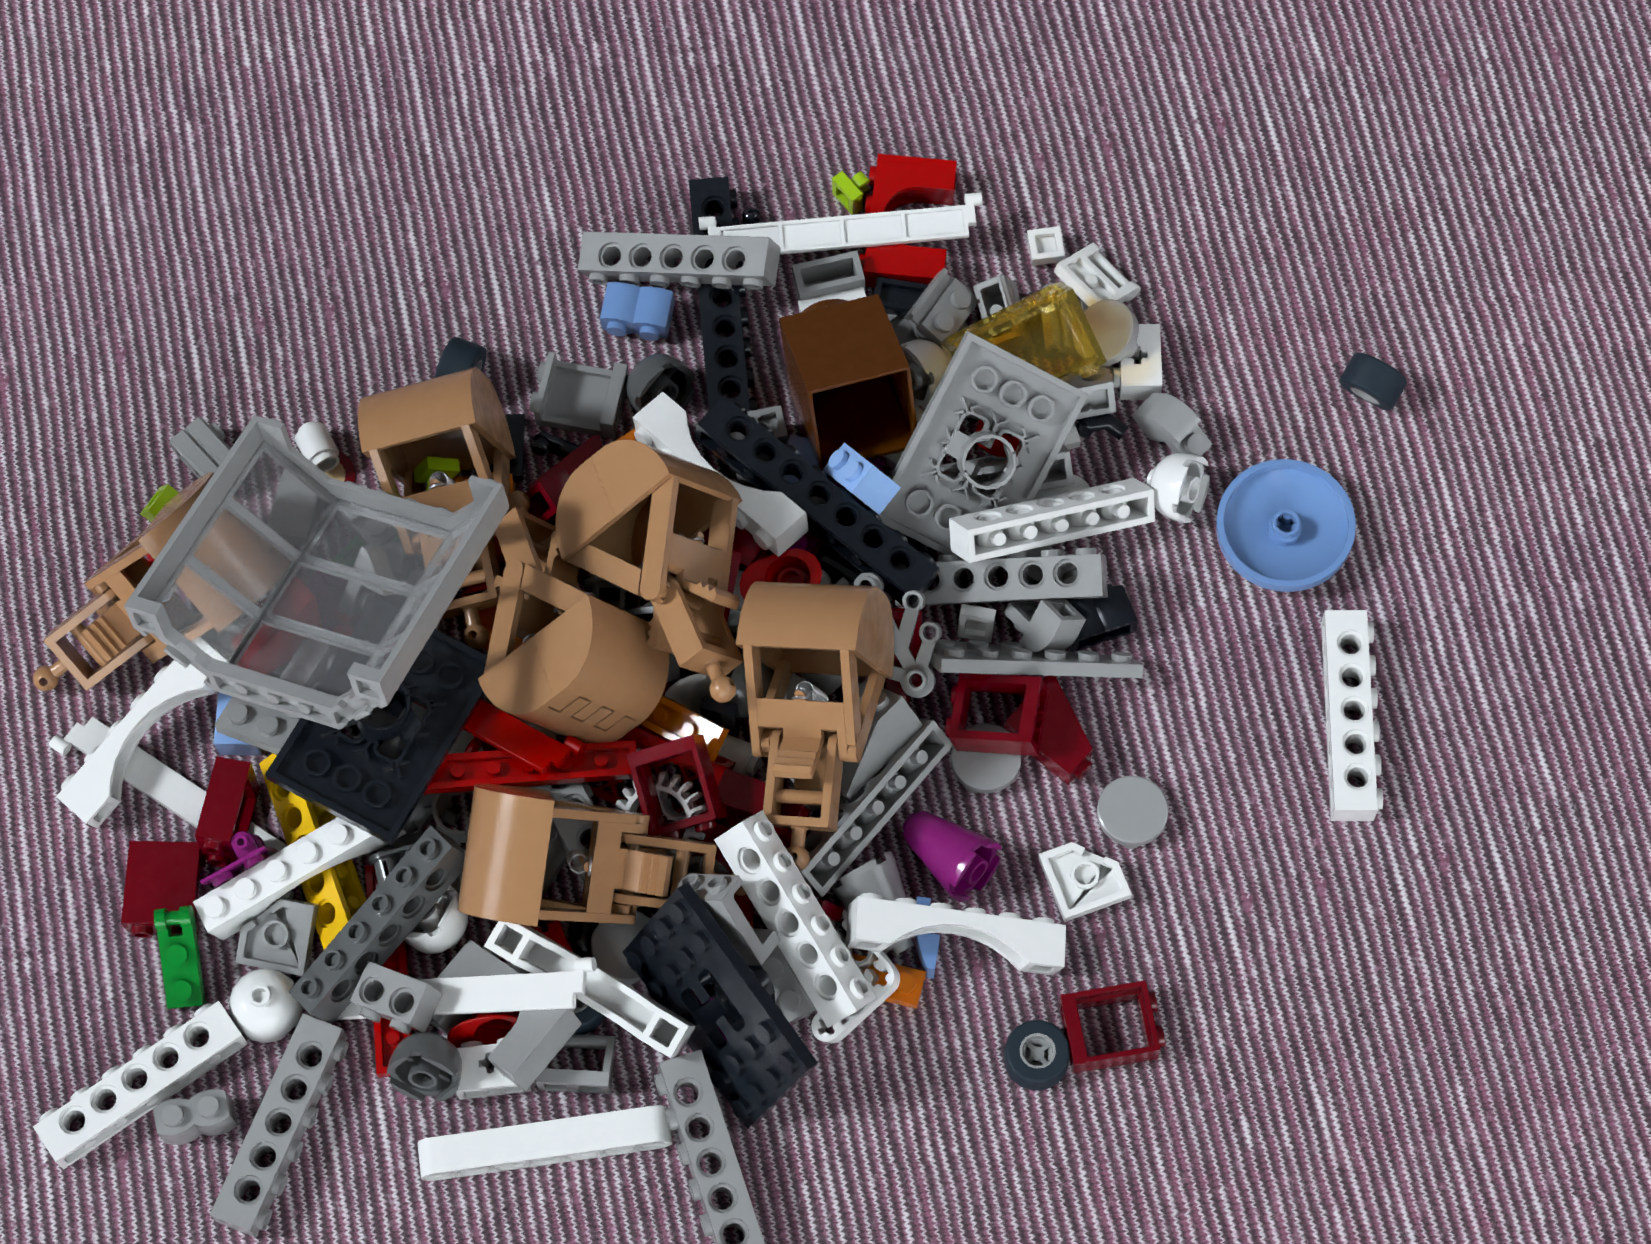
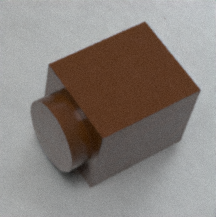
(849, 378)

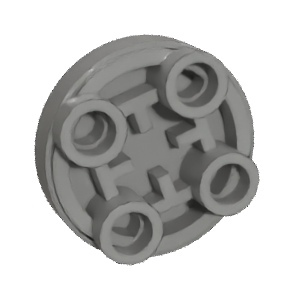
(1114, 329)
(985, 771)
(1132, 811)
(610, 941)

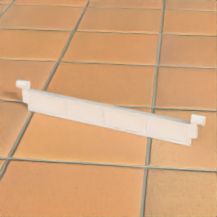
(859, 229)
(153, 779)
(503, 992)

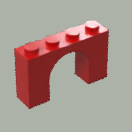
(896, 183)

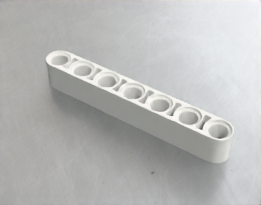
(544, 1143)

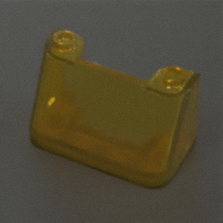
(1042, 330)

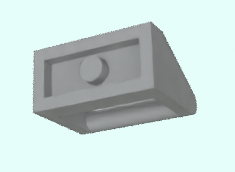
(582, 1080)

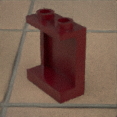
(157, 878)

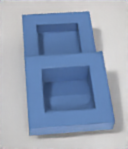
(927, 945)

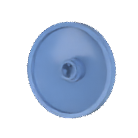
(1285, 525)

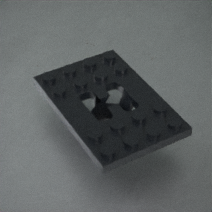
(359, 782)
(761, 1048)

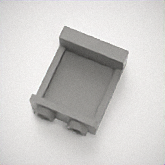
(580, 397)
(717, 895)

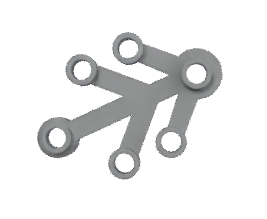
(902, 641)

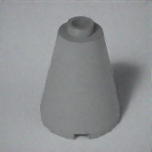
(876, 878)

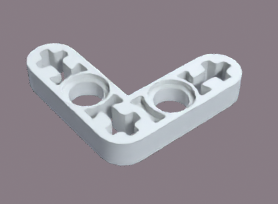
(881, 992)

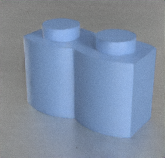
(637, 310)

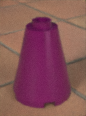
(952, 853)

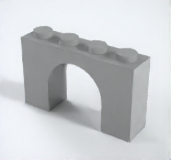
(535, 1035)

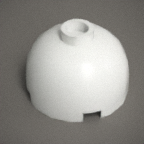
(927, 367)
(1179, 485)
(440, 926)
(264, 1006)

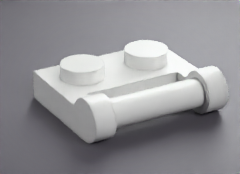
(1095, 277)

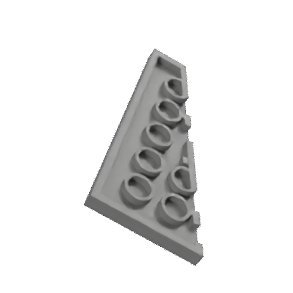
(1012, 659)

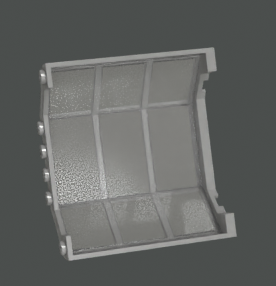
(307, 582)

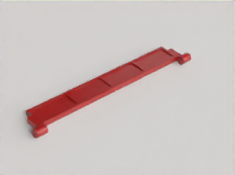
(520, 739)

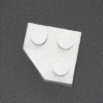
(1082, 880)

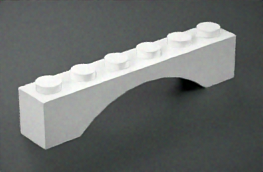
(766, 514)
(98, 783)
(257, 888)
(1026, 944)
(603, 992)

